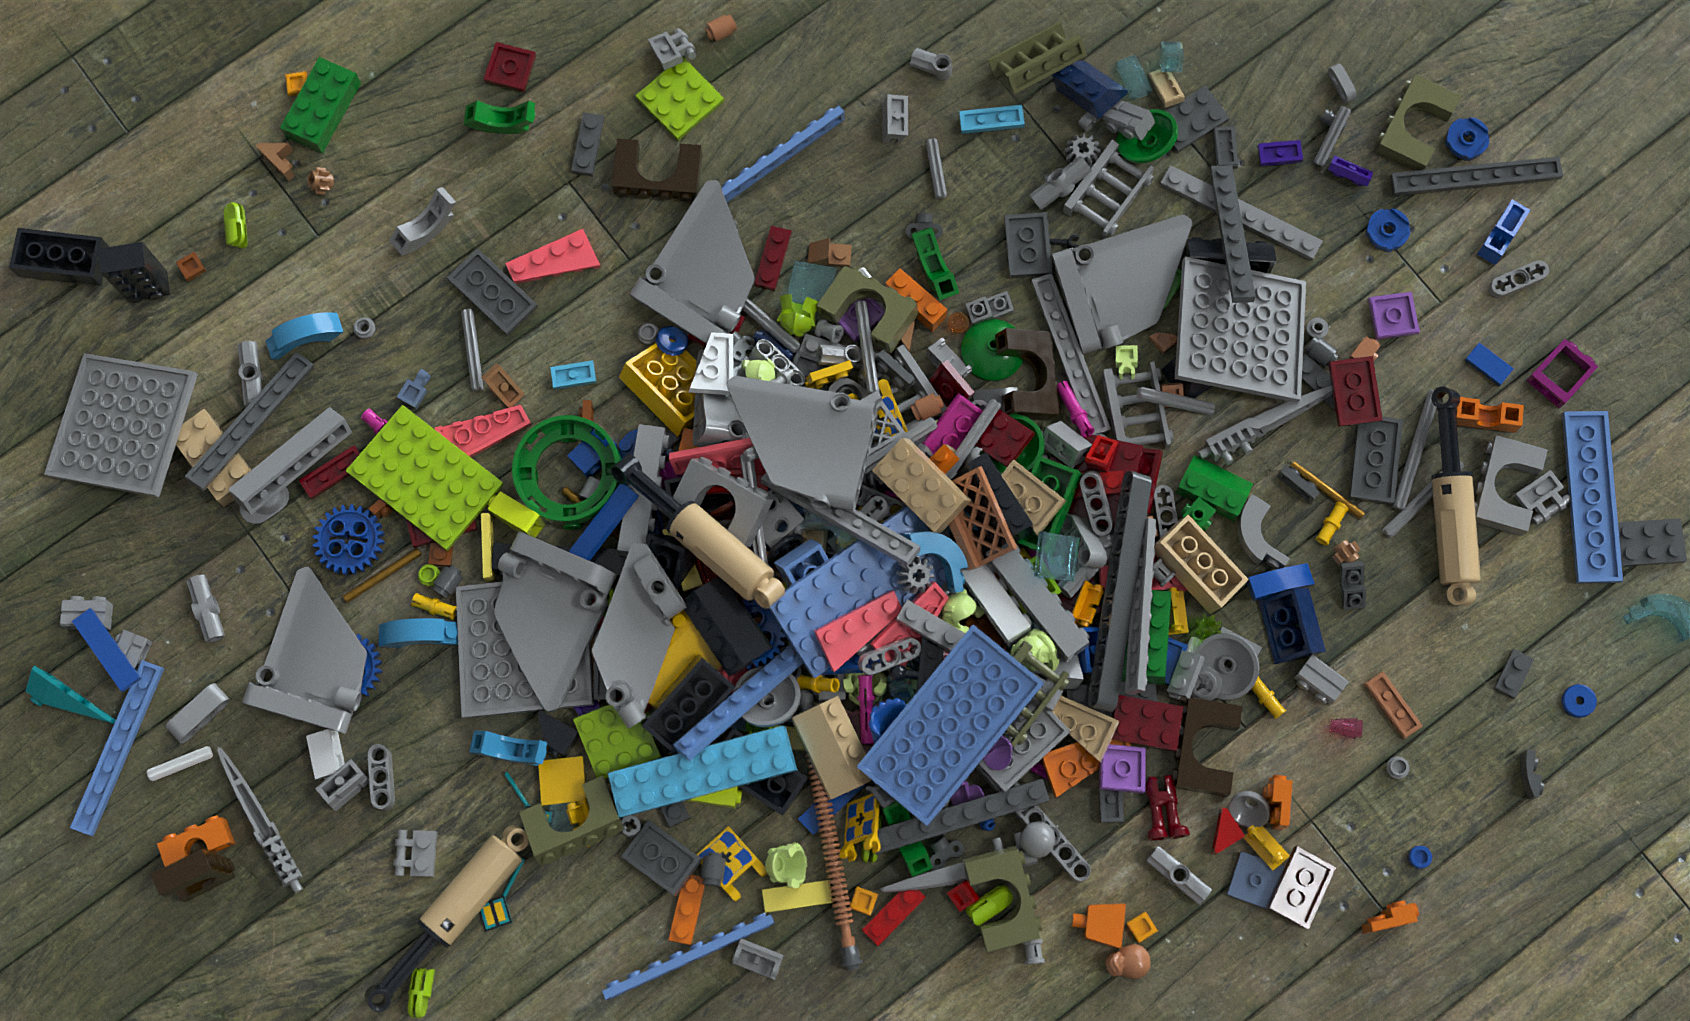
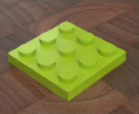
(680, 99)
(611, 743)

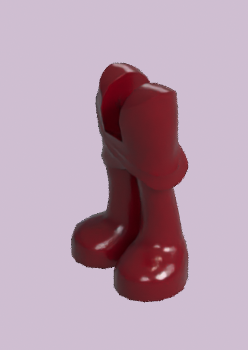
(1156, 801)

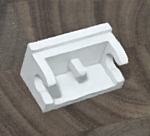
(325, 753)

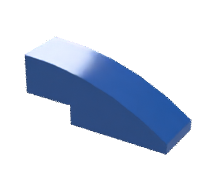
(1503, 232)
(1279, 580)

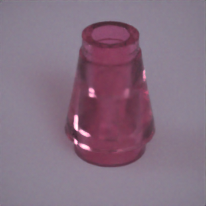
(1347, 727)

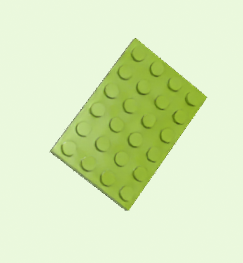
(424, 477)

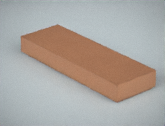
(1393, 705)

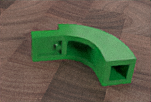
(499, 119)
(937, 274)
(914, 855)

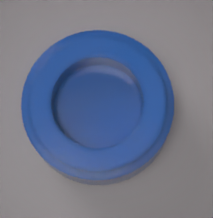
(1419, 857)

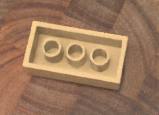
(196, 439)
(921, 485)
(1199, 564)

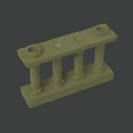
(1030, 65)
(1024, 655)

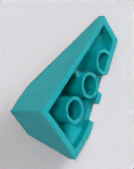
(52, 692)

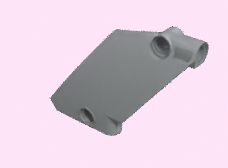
(636, 633)

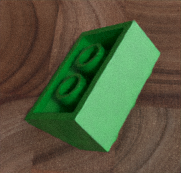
(1215, 486)

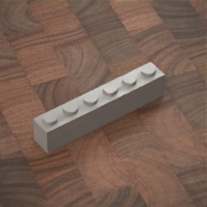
(290, 460)
(638, 519)
(1040, 603)

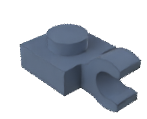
(413, 391)

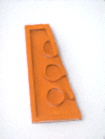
(1070, 765)

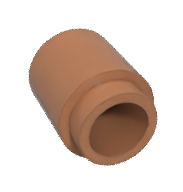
(720, 28)
(927, 407)

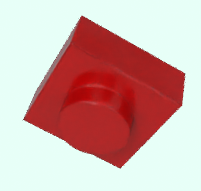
(963, 895)

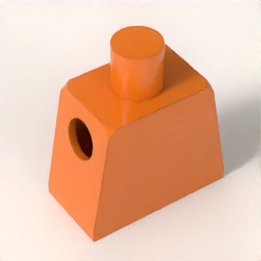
(1102, 924)

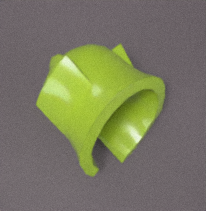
(796, 317)

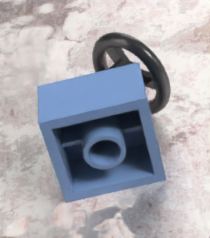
(796, 559)

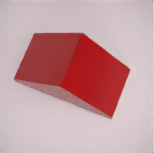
(1101, 454)
(1226, 832)

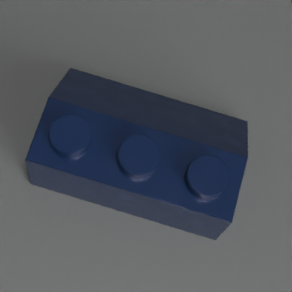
(1088, 88)
(1291, 625)

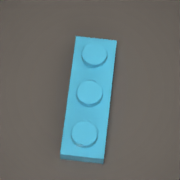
(991, 119)

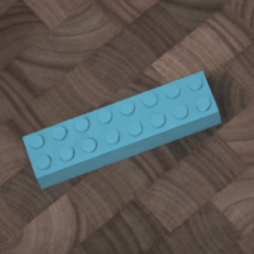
(709, 772)

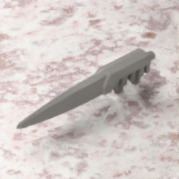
(1258, 426)
(265, 832)
(948, 875)

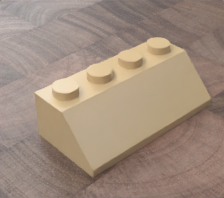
(832, 747)

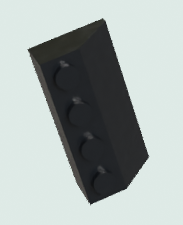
(1260, 254)
(1013, 513)
(726, 625)
(777, 791)

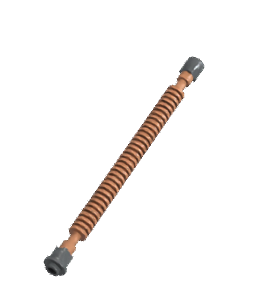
(849, 951)

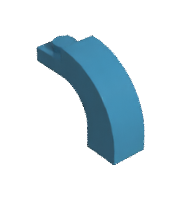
(303, 330)
(946, 551)
(417, 631)
(507, 748)

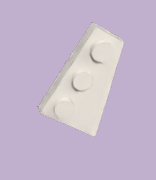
(715, 366)

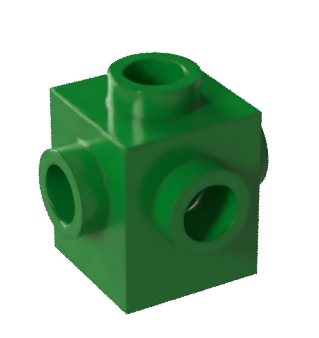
(1202, 511)

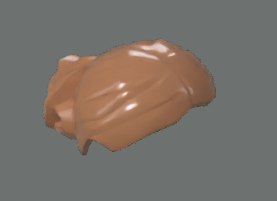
(1130, 962)

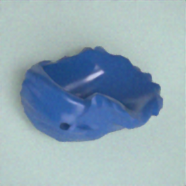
(884, 715)

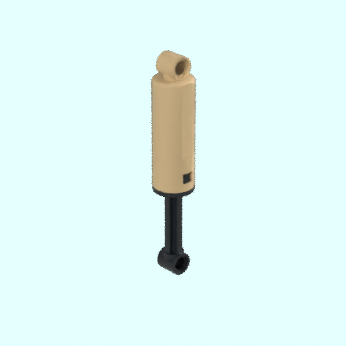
(1454, 508)
(706, 538)
(455, 908)

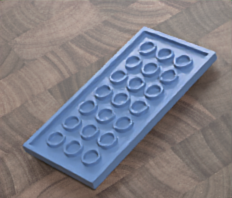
(842, 585)
(950, 725)

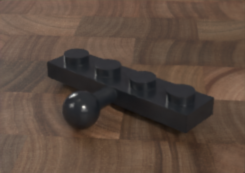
(930, 659)

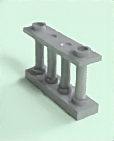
(1100, 172)
(920, 384)
(1115, 402)

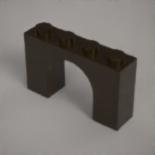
(681, 185)
(1037, 350)
(1190, 773)
(193, 875)

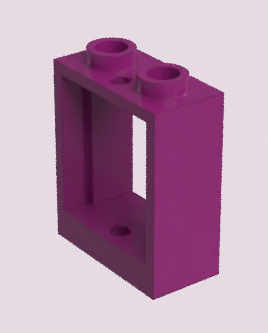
(1548, 387)

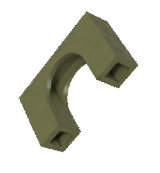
(1396, 141)
(853, 286)
(600, 824)
(1021, 923)

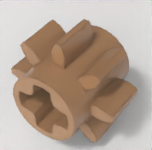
(320, 180)
(1346, 552)

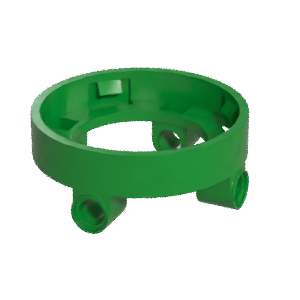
(525, 473)

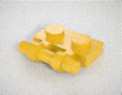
(828, 375)

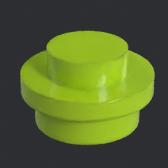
(428, 574)

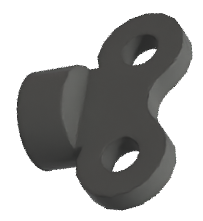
(924, 221)
(740, 346)
(944, 850)

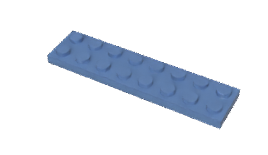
(1592, 497)

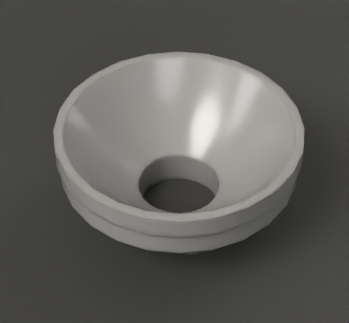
(1246, 814)

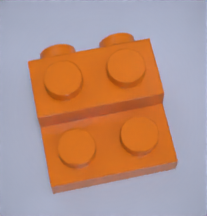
(1278, 795)
(1394, 916)

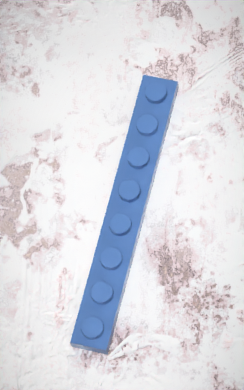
(782, 153)
(738, 703)
(117, 749)
(679, 959)

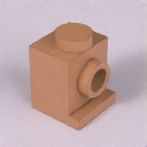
(1366, 348)

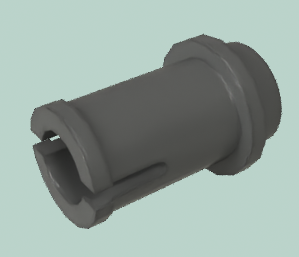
(1328, 118)

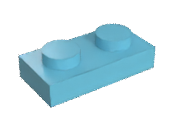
(573, 375)

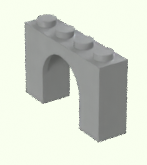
(750, 502)
(1489, 507)

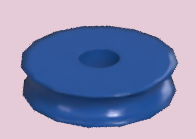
(668, 347)
(1587, 696)

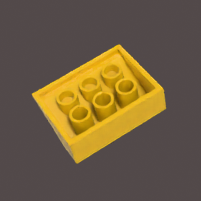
(664, 385)
(682, 650)

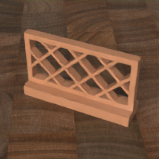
(963, 525)

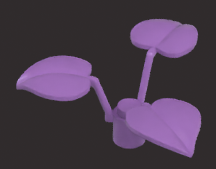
(996, 759)

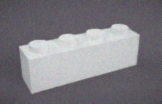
(997, 604)

